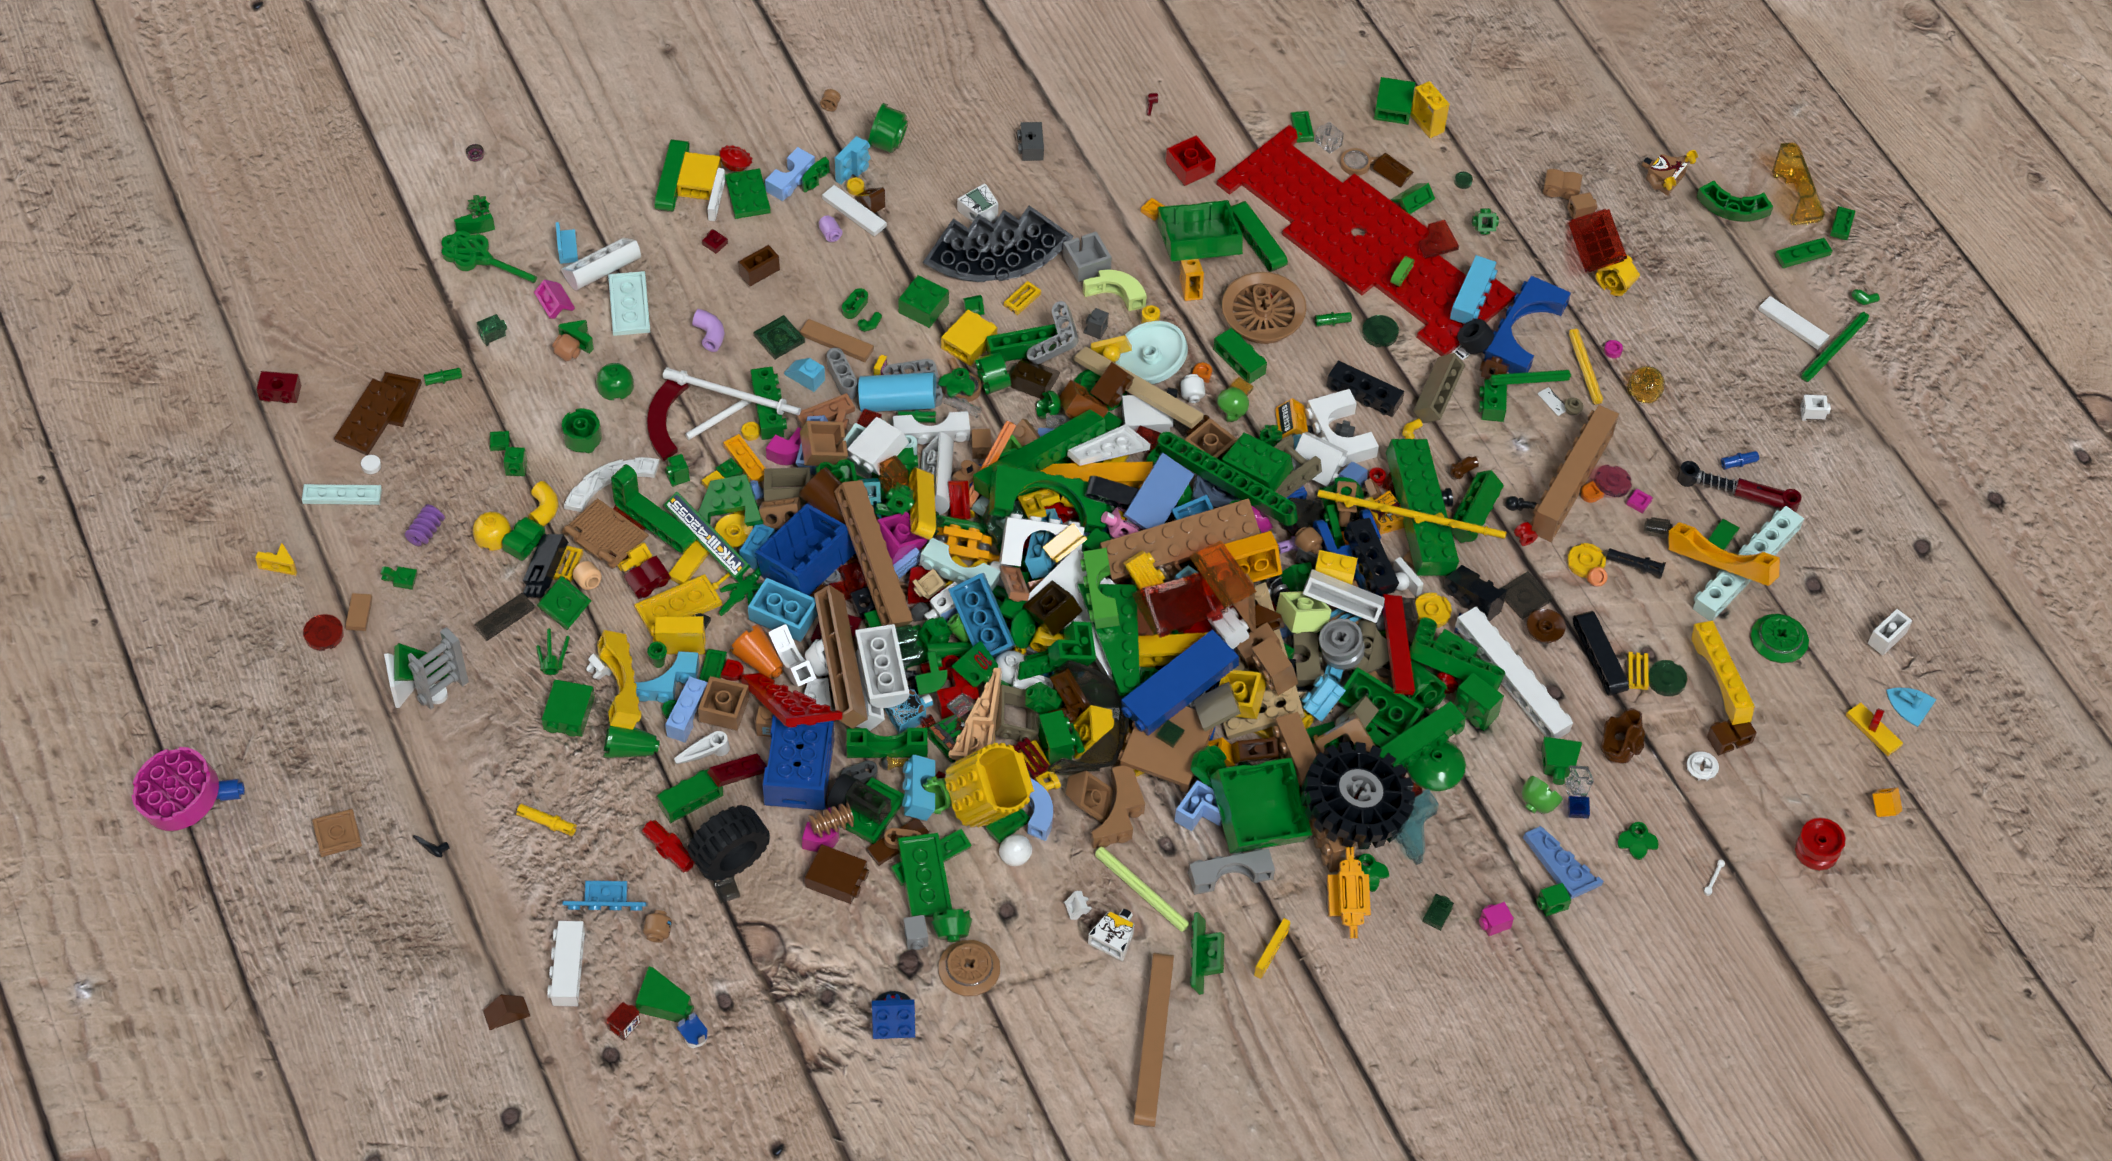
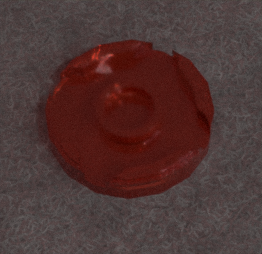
(323, 632)

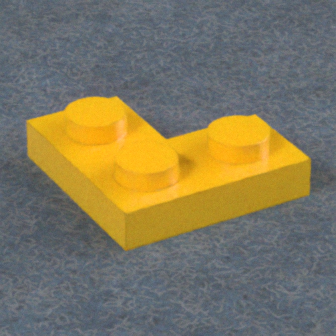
(1034, 503)

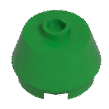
(952, 924)

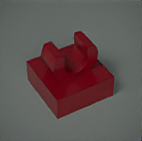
(714, 241)

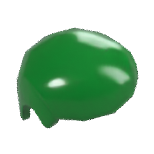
(1050, 404)

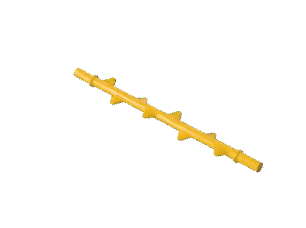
(1417, 516)

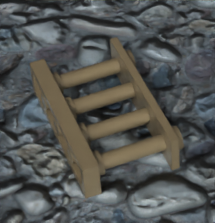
(1300, 476)

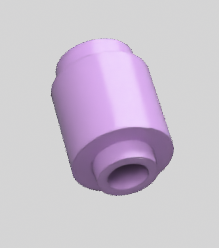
(830, 228)

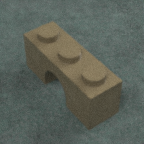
(1307, 645)

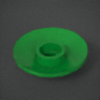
(1023, 628)

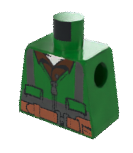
(944, 734)

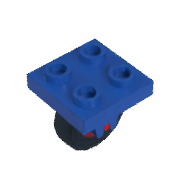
(893, 1016)

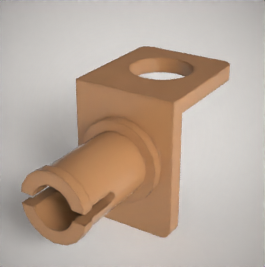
(1344, 512)

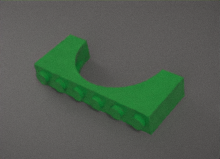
(1010, 482)

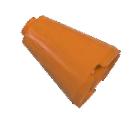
(758, 652)

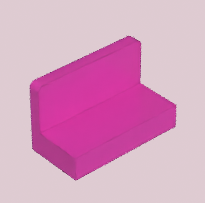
(553, 298)

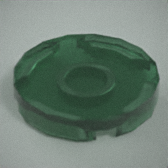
(1380, 331)
(1667, 678)

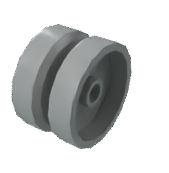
(1342, 644)

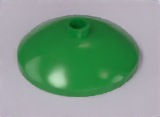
(1439, 773)

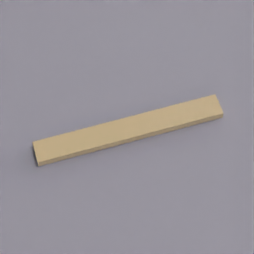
(1143, 390)

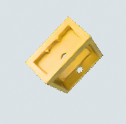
(1426, 95)

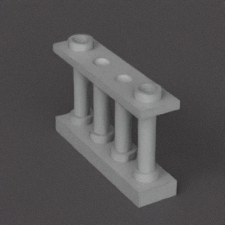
(454, 668)

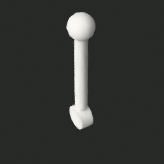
(1708, 890)

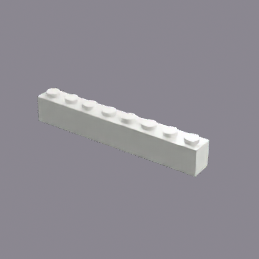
(1518, 679)

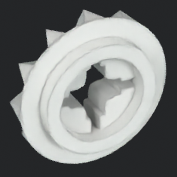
(1710, 762)

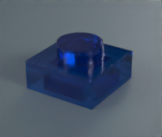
(1578, 807)

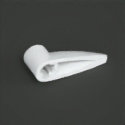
(705, 747)

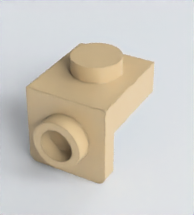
(929, 584)

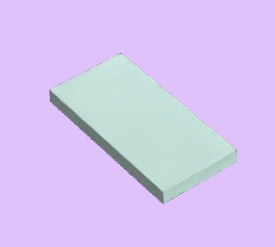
(629, 303)

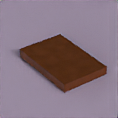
(411, 387)

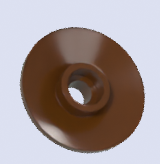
(1546, 619)

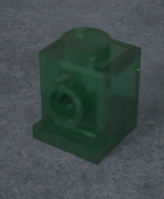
(491, 329)

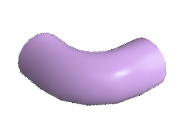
(712, 327)

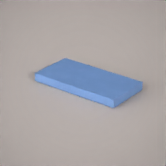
(1158, 493)

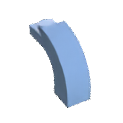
(1042, 806)

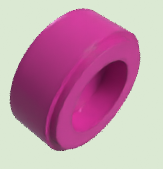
(1613, 349)

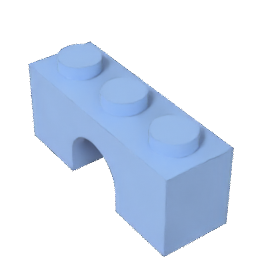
(783, 184)
(681, 718)

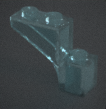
(1413, 833)

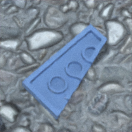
(1561, 863)

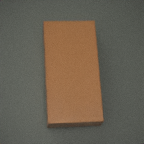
(359, 612)

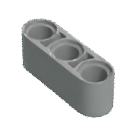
(841, 372)

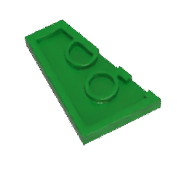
(401, 669)

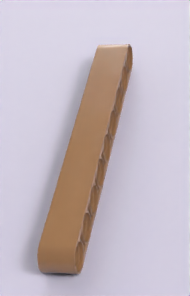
(1153, 1040)

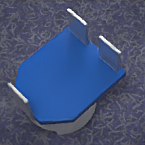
(693, 1031)

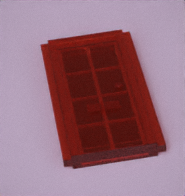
(1597, 240)

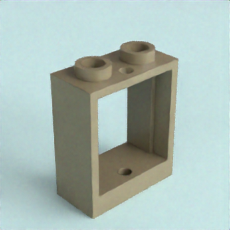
(785, 477)
(1015, 697)

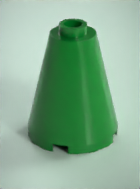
(1428, 687)
(629, 743)

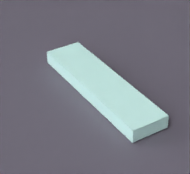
(342, 494)

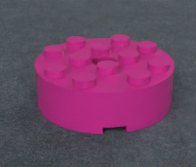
(175, 789)

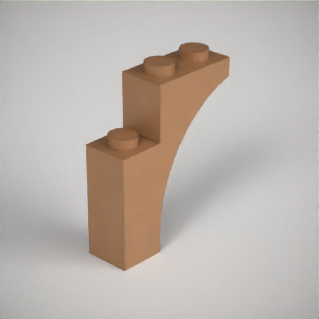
(1128, 804)

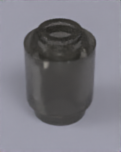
(1657, 527)

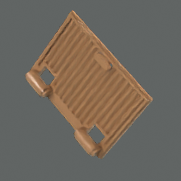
(605, 533)

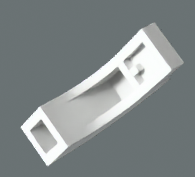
(794, 665)

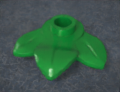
(955, 384)
(1638, 843)
(1375, 870)

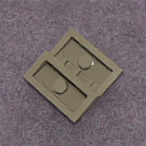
(1217, 706)

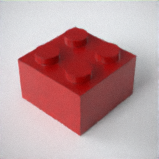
(1190, 160)

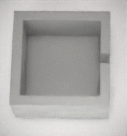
(1090, 259)

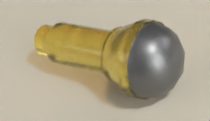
(889, 763)

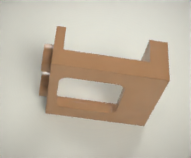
(1352, 727)

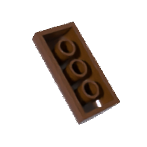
(821, 495)

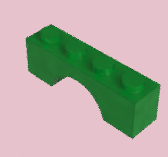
(864, 744)

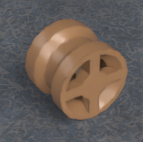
(830, 100)

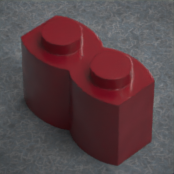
(647, 577)

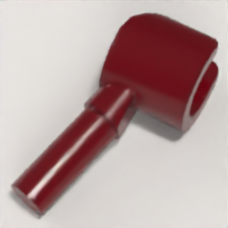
(1152, 98)

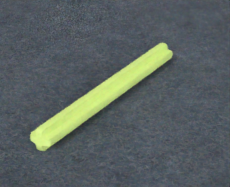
(1142, 889)

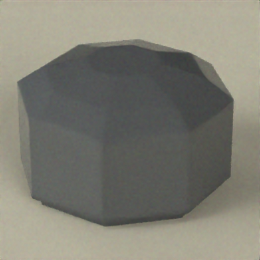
(919, 610)

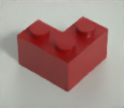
(946, 695)

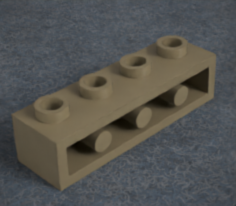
(1439, 388)

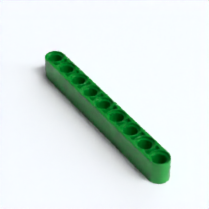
(1202, 465)

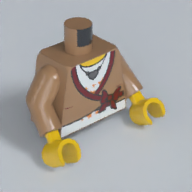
(1667, 170)

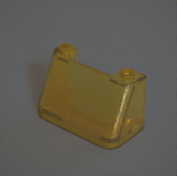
(1793, 168)

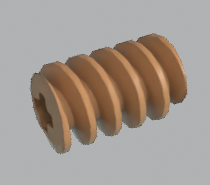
(831, 820)

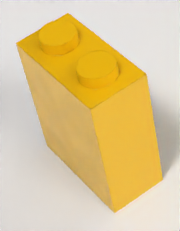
(697, 175)
(968, 337)
(680, 633)

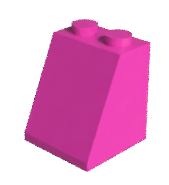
(898, 536)

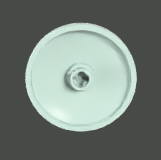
(1156, 351)

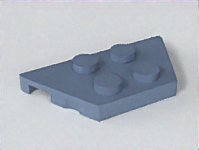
(1216, 495)

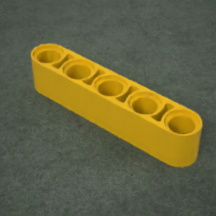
(923, 510)

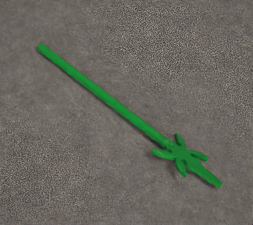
(742, 588)

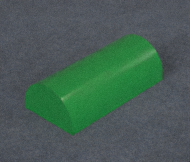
(1395, 711)

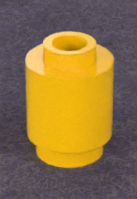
(1150, 313)

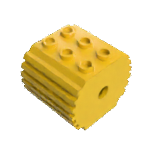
(988, 785)

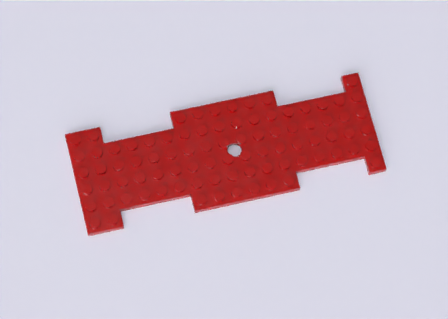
(1321, 225)

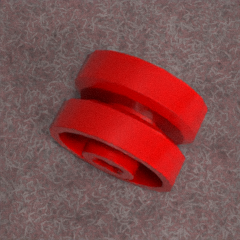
(1820, 844)

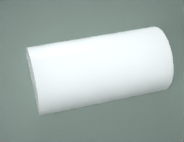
(601, 263)
(938, 460)
(882, 666)

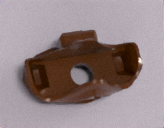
(1623, 750)

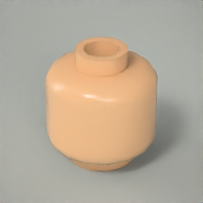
(587, 575)

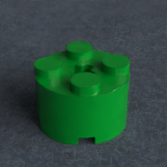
(992, 372)
(581, 430)

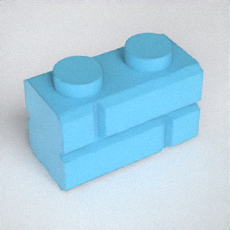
(1322, 697)

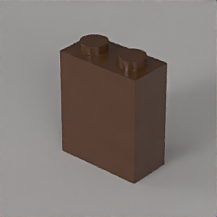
(836, 874)

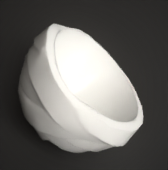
(1015, 850)

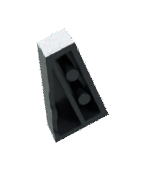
(1474, 592)

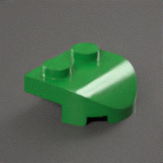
(1206, 762)

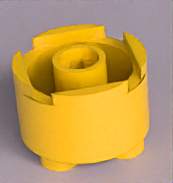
(1618, 277)

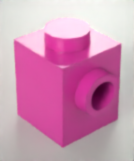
(1496, 918)

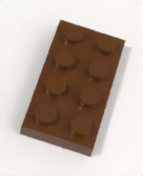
(370, 416)

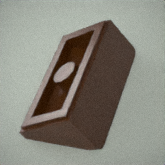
(1392, 170)

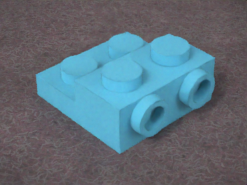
(852, 160)

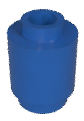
(230, 790)

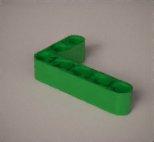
(645, 512)
(1448, 659)

